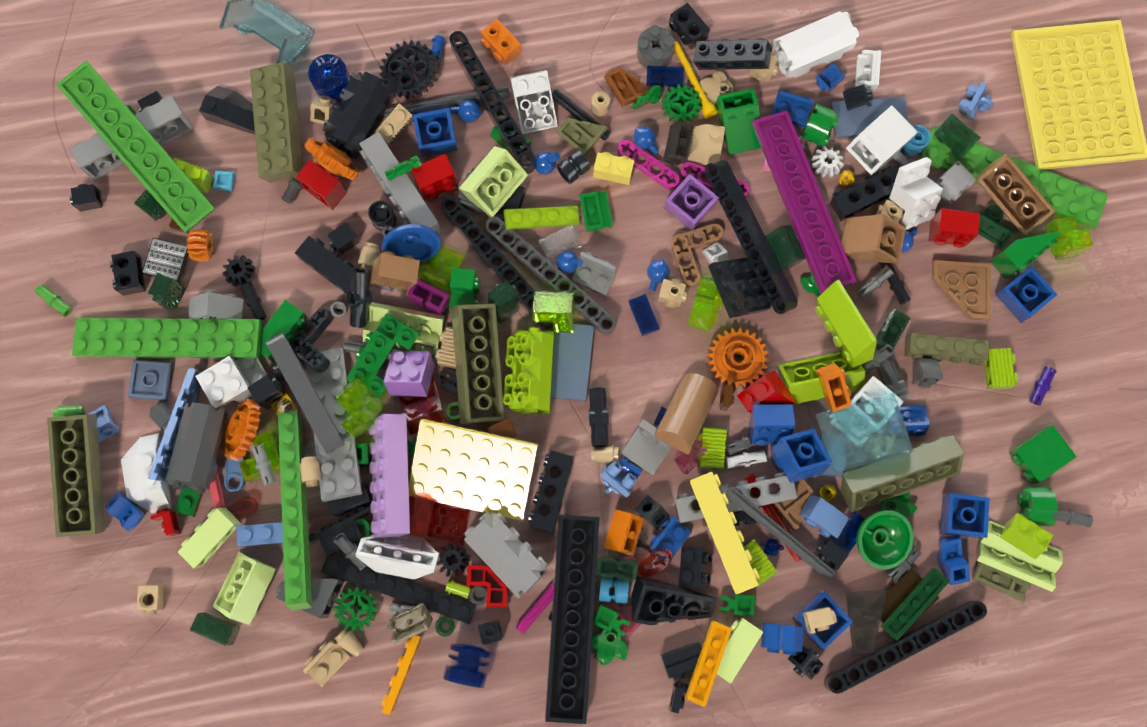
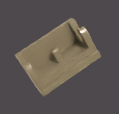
(409, 623)

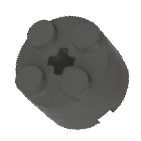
(655, 47)

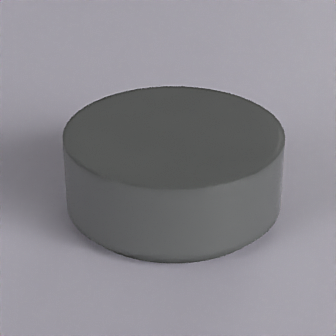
(478, 595)

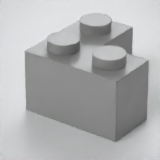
(215, 306)

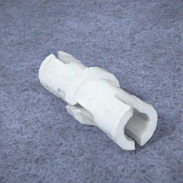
(745, 459)

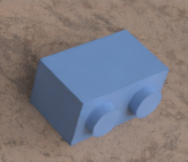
(823, 516)

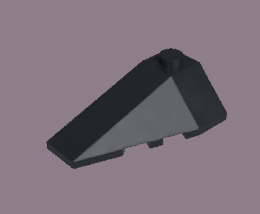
(228, 109)
(663, 602)

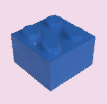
(435, 132)
(1026, 294)
(770, 423)
(802, 455)
(965, 515)
(825, 637)

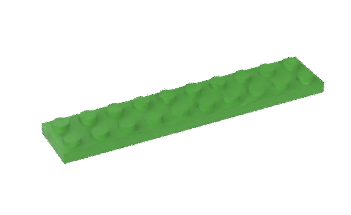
(135, 146)
(1063, 195)
(167, 338)

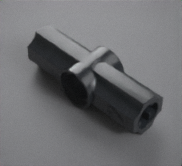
(359, 297)
(598, 417)

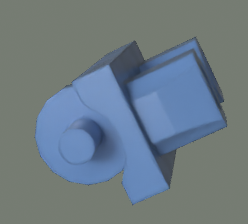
(979, 100)
(615, 482)

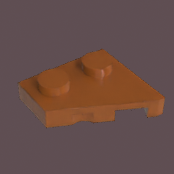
(624, 86)

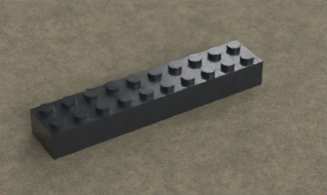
(572, 619)

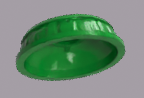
(893, 542)

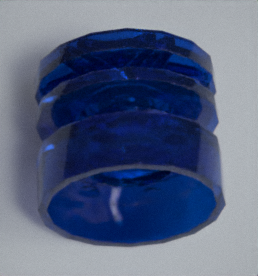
(328, 76)
(467, 665)

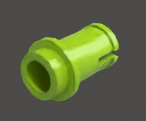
(457, 588)

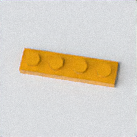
(708, 663)
(397, 681)

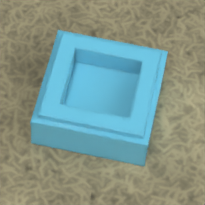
(224, 180)

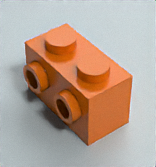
(500, 42)
(834, 387)
(621, 536)

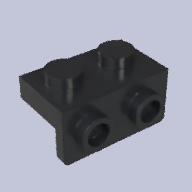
(695, 567)

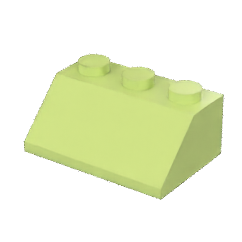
(493, 181)
(244, 588)

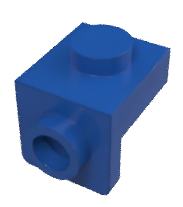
(830, 78)

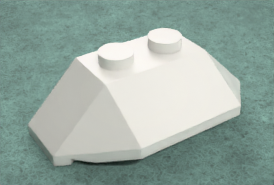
(136, 468)
(399, 556)

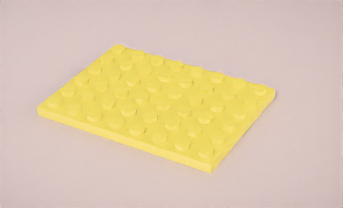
(1079, 95)

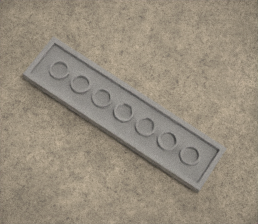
(340, 467)

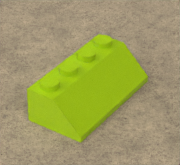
(846, 325)
(803, 381)

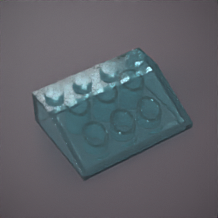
(864, 433)

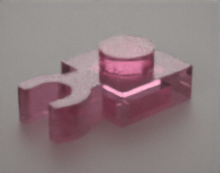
(688, 462)
(626, 615)

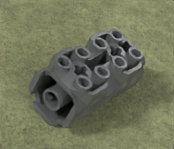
(197, 448)

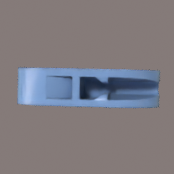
(233, 470)

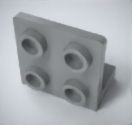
(595, 274)
(645, 449)

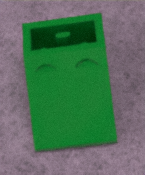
(736, 114)
(1022, 253)

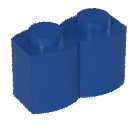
(782, 637)

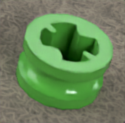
(448, 411)

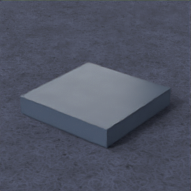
(150, 380)

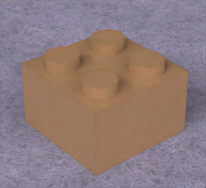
(395, 271)

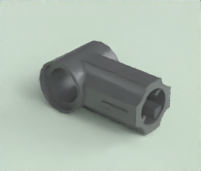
(891, 379)

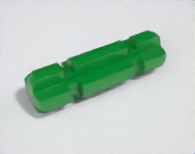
(403, 168)

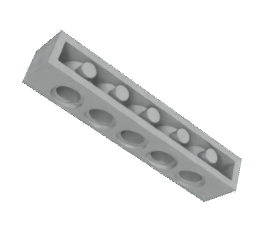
(786, 492)

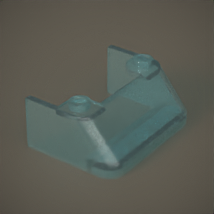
(269, 23)

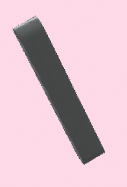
(305, 393)

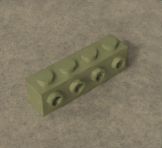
(946, 348)

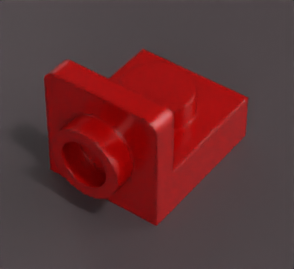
(170, 522)

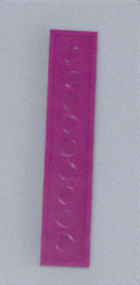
(803, 201)

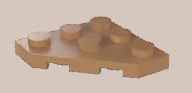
(966, 286)

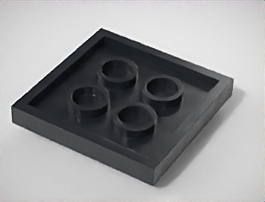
(739, 287)

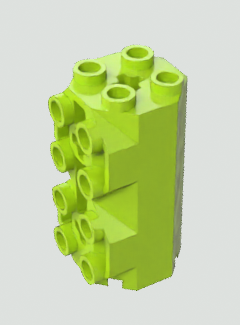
(530, 382)

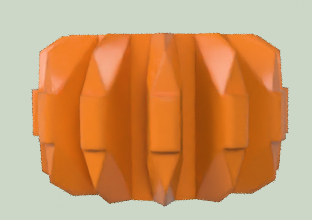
(200, 245)

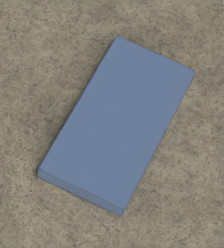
(855, 121)
(571, 363)

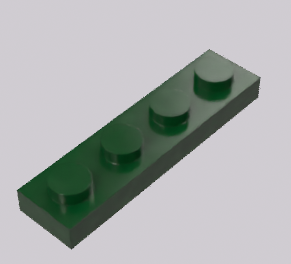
(914, 604)

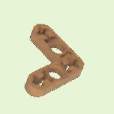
(689, 244)

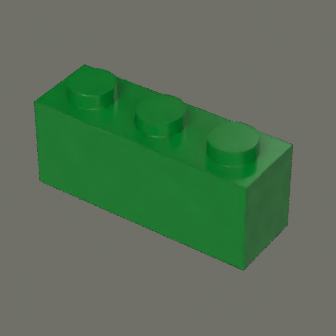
(286, 320)

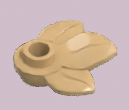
(713, 86)

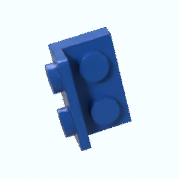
(797, 107)
(915, 420)
(671, 537)

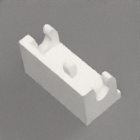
(868, 69)

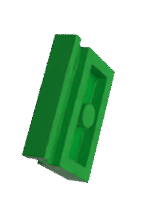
(595, 211)

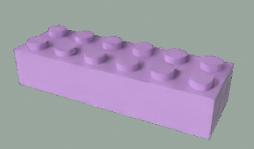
(389, 476)

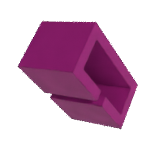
(428, 296)

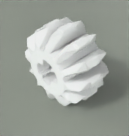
(822, 166)

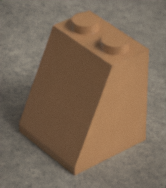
(873, 239)

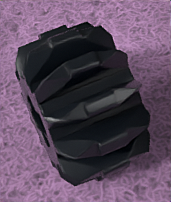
(234, 265)
(454, 567)

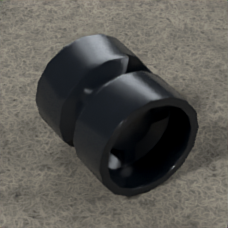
(573, 167)
(382, 215)

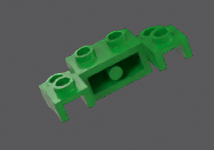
(377, 349)

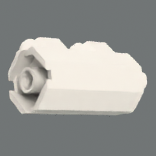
(815, 44)

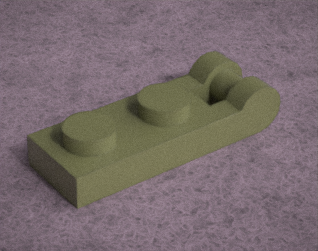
(1001, 581)

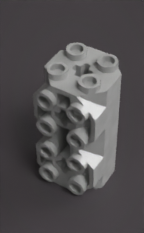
(505, 553)

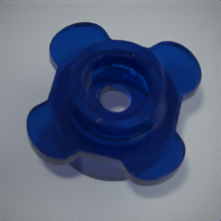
(772, 546)

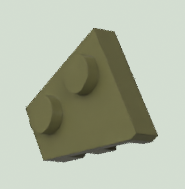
(581, 134)

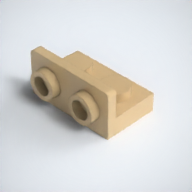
(327, 662)

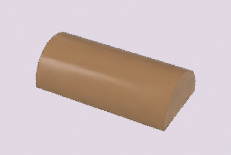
(1014, 194)
(687, 412)

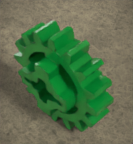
(686, 98)
(363, 609)

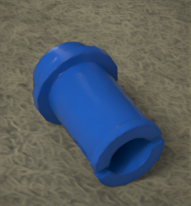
(437, 47)
(629, 467)

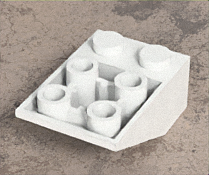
(534, 101)
(881, 140)

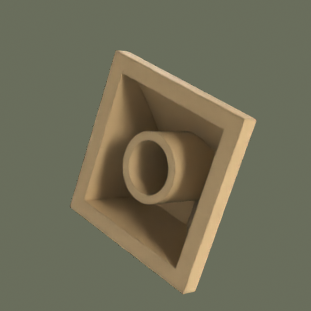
(706, 144)

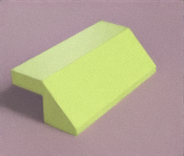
(425, 323)
(1009, 559)

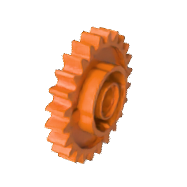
(332, 159)
(747, 348)
(241, 429)

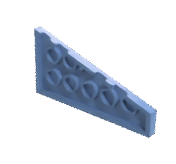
(188, 394)

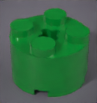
(819, 125)
(1038, 505)

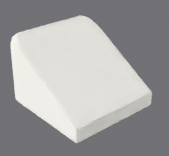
(715, 253)

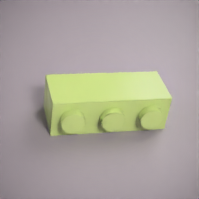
(209, 537)
(739, 646)

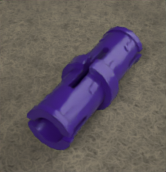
(1042, 385)

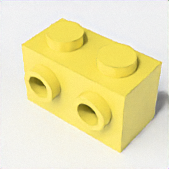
(613, 168)

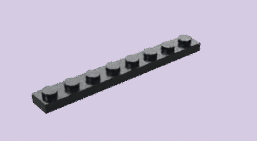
(399, 588)

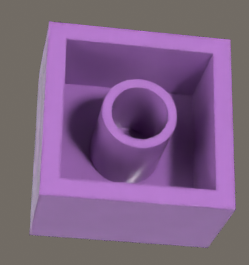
(691, 202)
(409, 373)

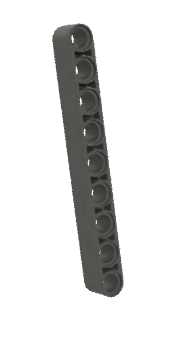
(547, 267)

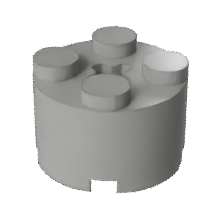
(954, 182)

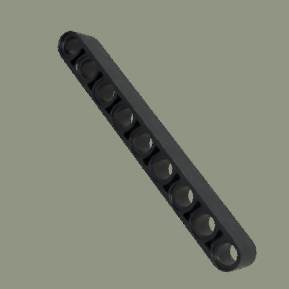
(490, 93)
(751, 237)
(490, 256)
(914, 642)

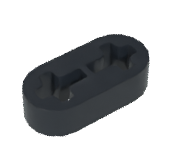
(448, 387)

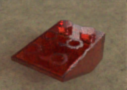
(423, 408)
(437, 520)

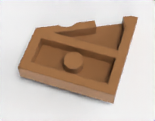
(791, 508)

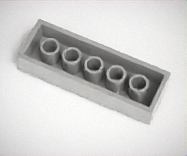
(163, 121)
(399, 190)

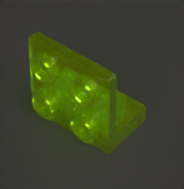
(439, 267)

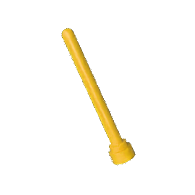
(708, 109)

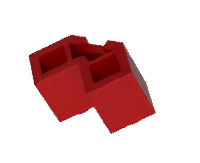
(496, 590)

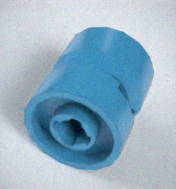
(917, 143)
(620, 593)

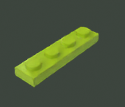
(541, 217)

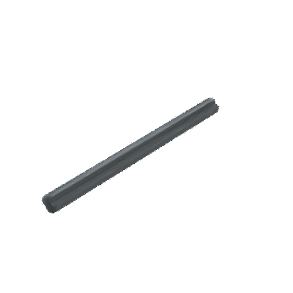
(445, 102)
(780, 533)

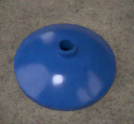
(412, 240)

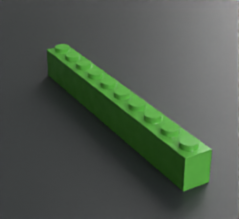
(294, 512)

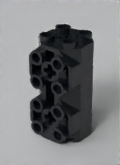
(358, 114)

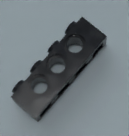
(845, 208)
(548, 522)

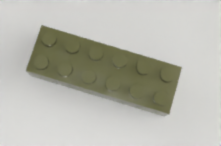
(276, 122)
(477, 363)
(902, 473)
(76, 475)

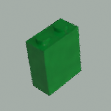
(1042, 455)

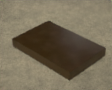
(899, 592)

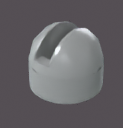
(338, 306)

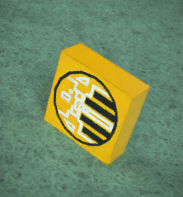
(284, 404)

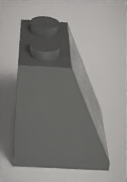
(323, 595)

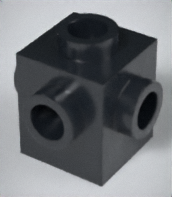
(806, 663)

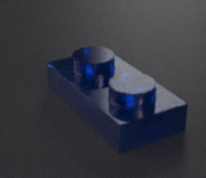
(664, 76)
(643, 315)
(848, 536)

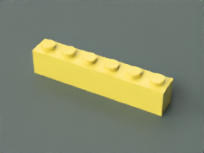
(723, 532)

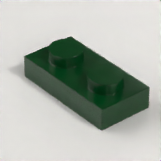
(993, 230)

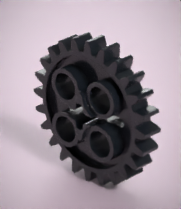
(422, 59)

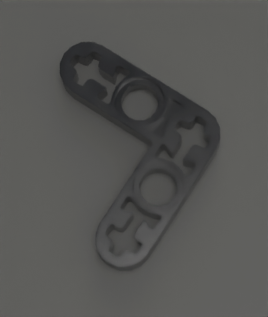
(306, 341)

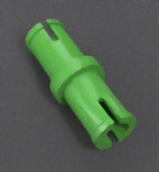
(53, 300)

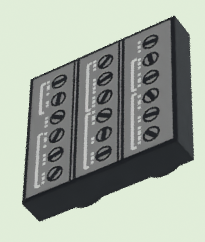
(165, 258)

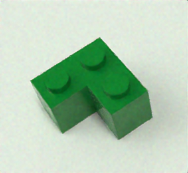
(463, 286)

